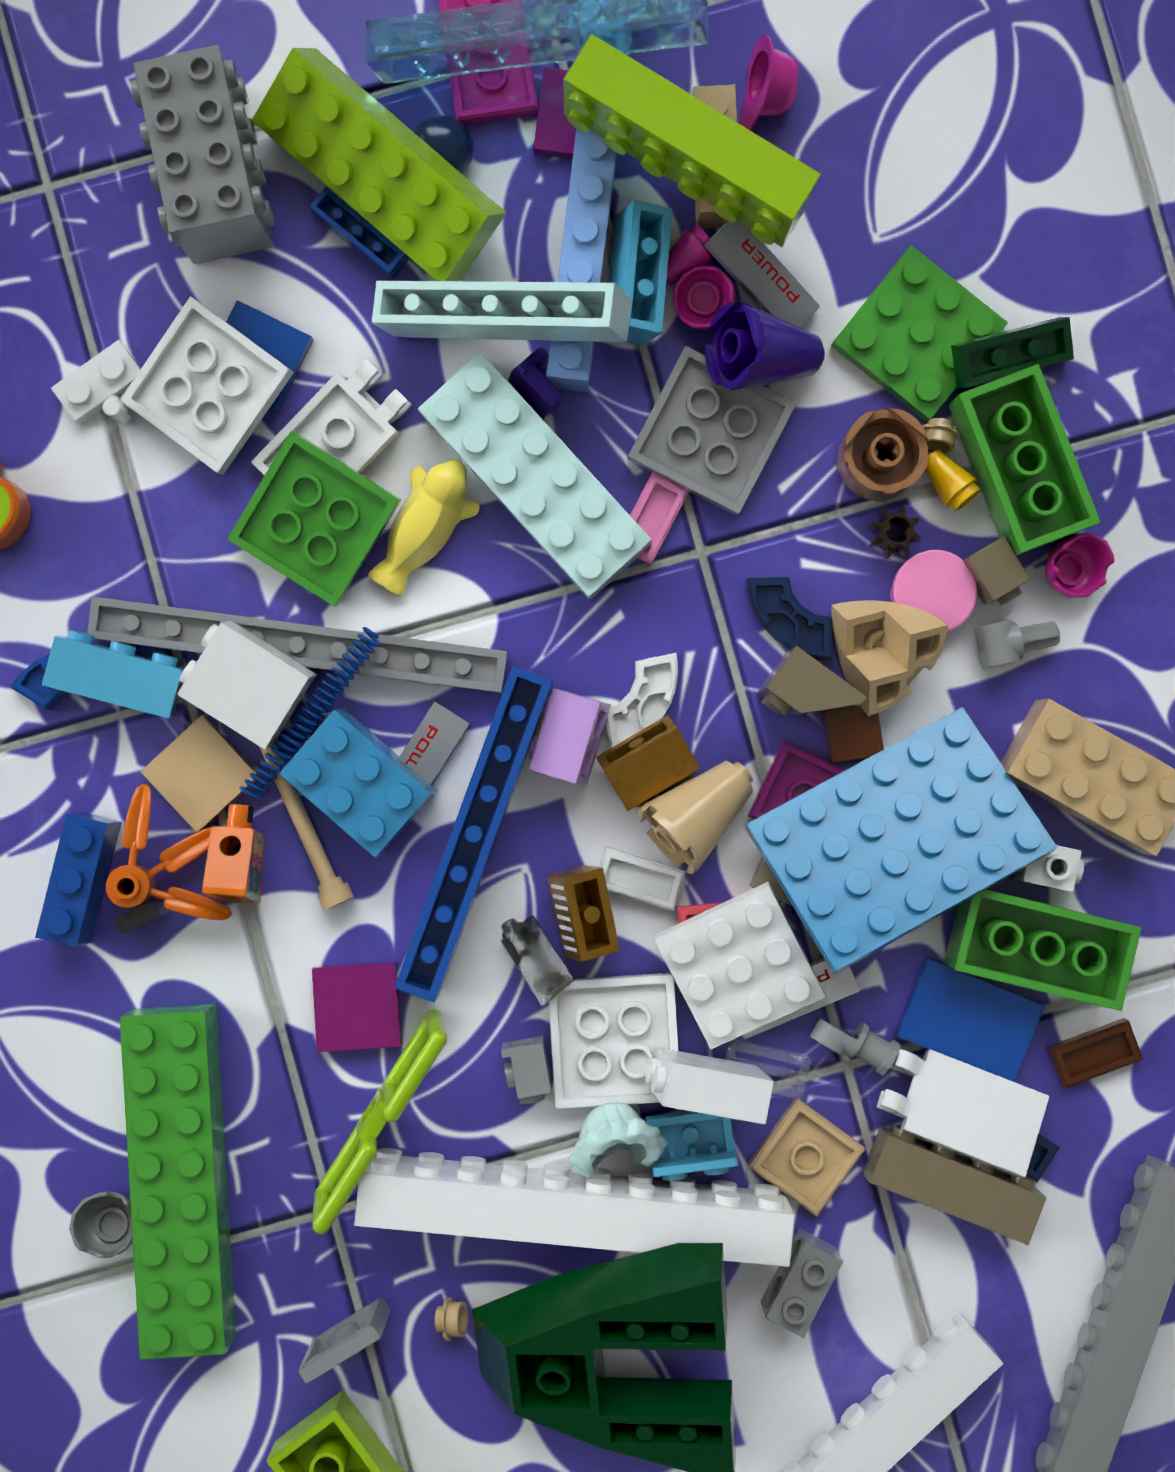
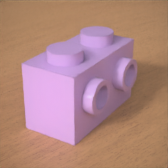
(568, 736)

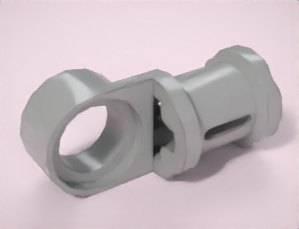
(860, 1044)

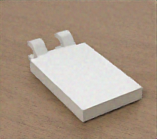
(344, 420)
(967, 1110)

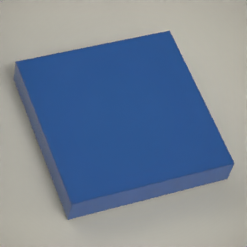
(274, 337)

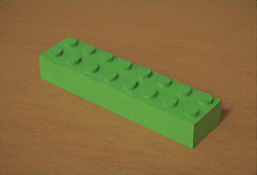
(178, 1181)

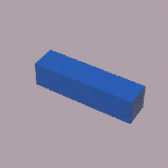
(358, 233)

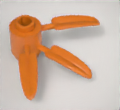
(171, 859)

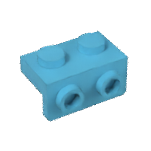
(694, 1144)

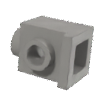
(527, 1069)

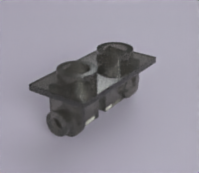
(536, 958)

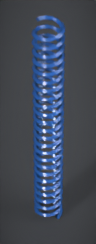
(314, 717)

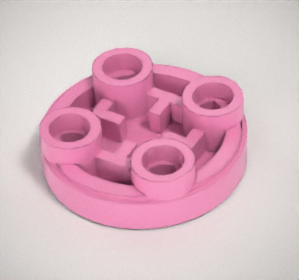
(937, 584)

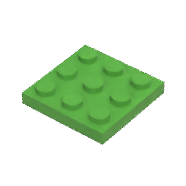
(908, 331)
(314, 518)

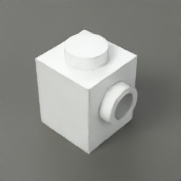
(1057, 870)

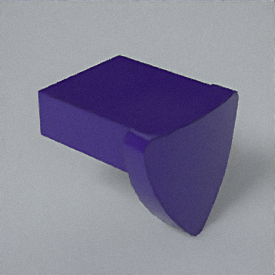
(534, 385)

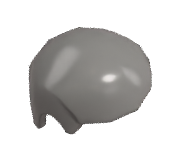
(102, 1224)

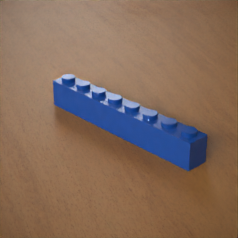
(474, 834)

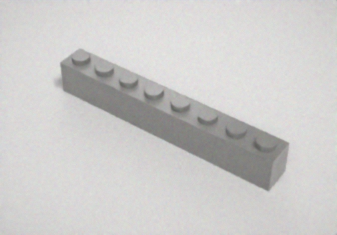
(1119, 1329)

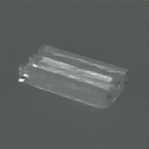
(776, 1054)

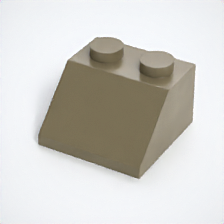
(805, 686)

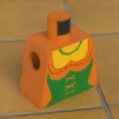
(238, 875)

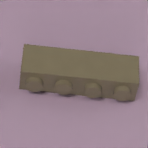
(954, 1184)

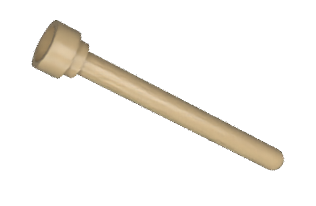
(332, 888)

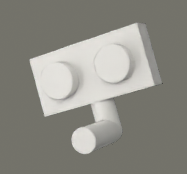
(99, 385)

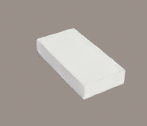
(641, 878)

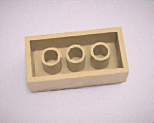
(1093, 776)

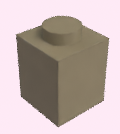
(997, 572)

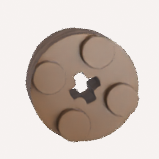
(905, 463)

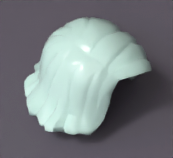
(609, 1130)

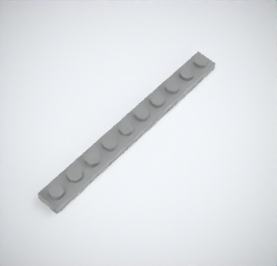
(306, 644)

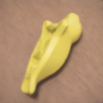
(424, 522)

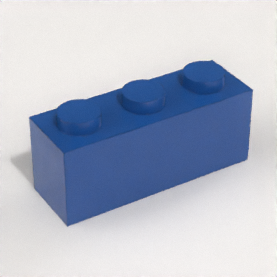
(78, 879)

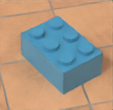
(358, 781)

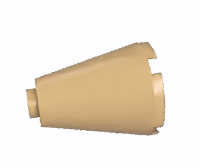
(697, 813)

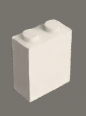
(245, 683)
(710, 1085)

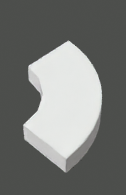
(647, 699)

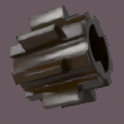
(906, 526)

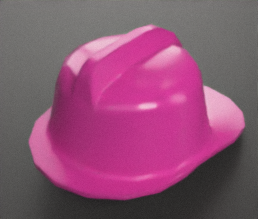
(769, 83)

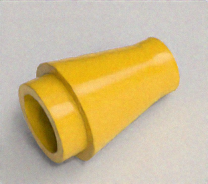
(951, 481)

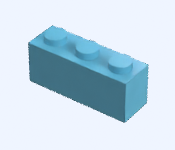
(641, 265)
(114, 674)

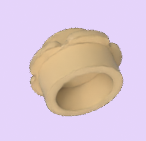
(941, 435)
(451, 1319)

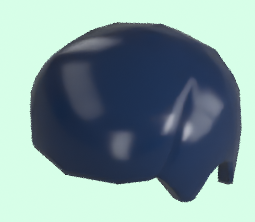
(449, 139)

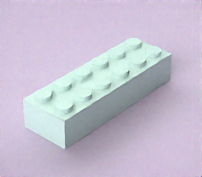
(535, 475)

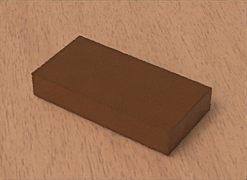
(1094, 1053)

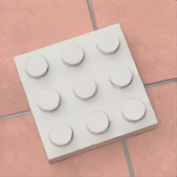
(206, 386)
(739, 965)
(606, 1036)

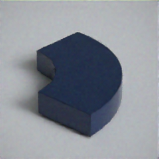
(788, 620)

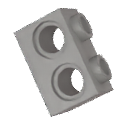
(801, 1288)

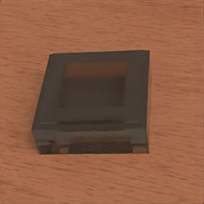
(141, 916)

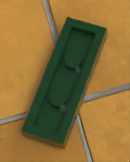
(1012, 351)

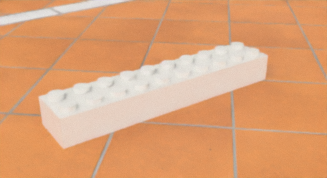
(572, 1208)

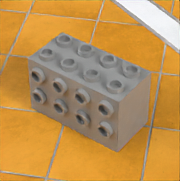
(203, 154)

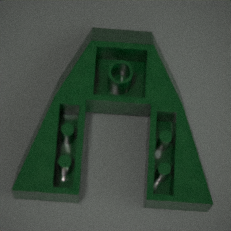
(548, 1363)

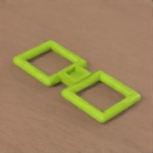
(385, 1106)

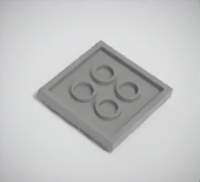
(710, 435)

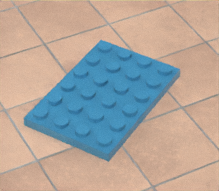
(899, 839)

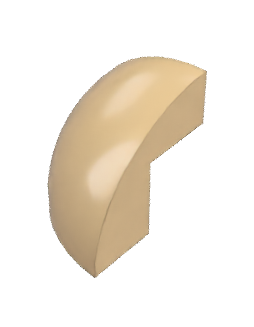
(885, 648)

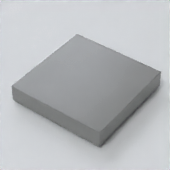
(344, 1339)

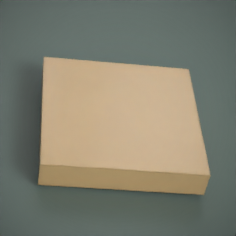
(199, 773)
(806, 1156)

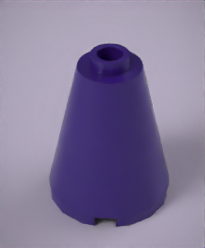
(759, 348)

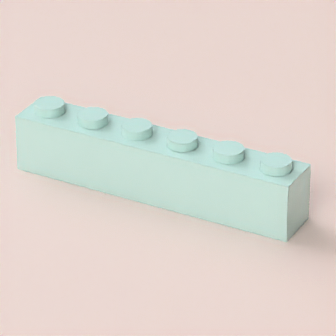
(503, 310)

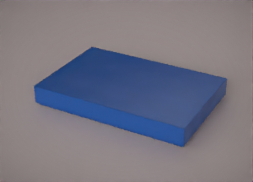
(969, 1019)

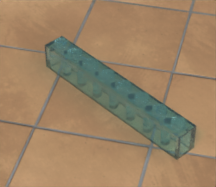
(525, 34)

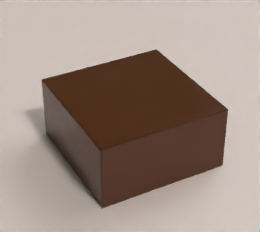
(851, 734)

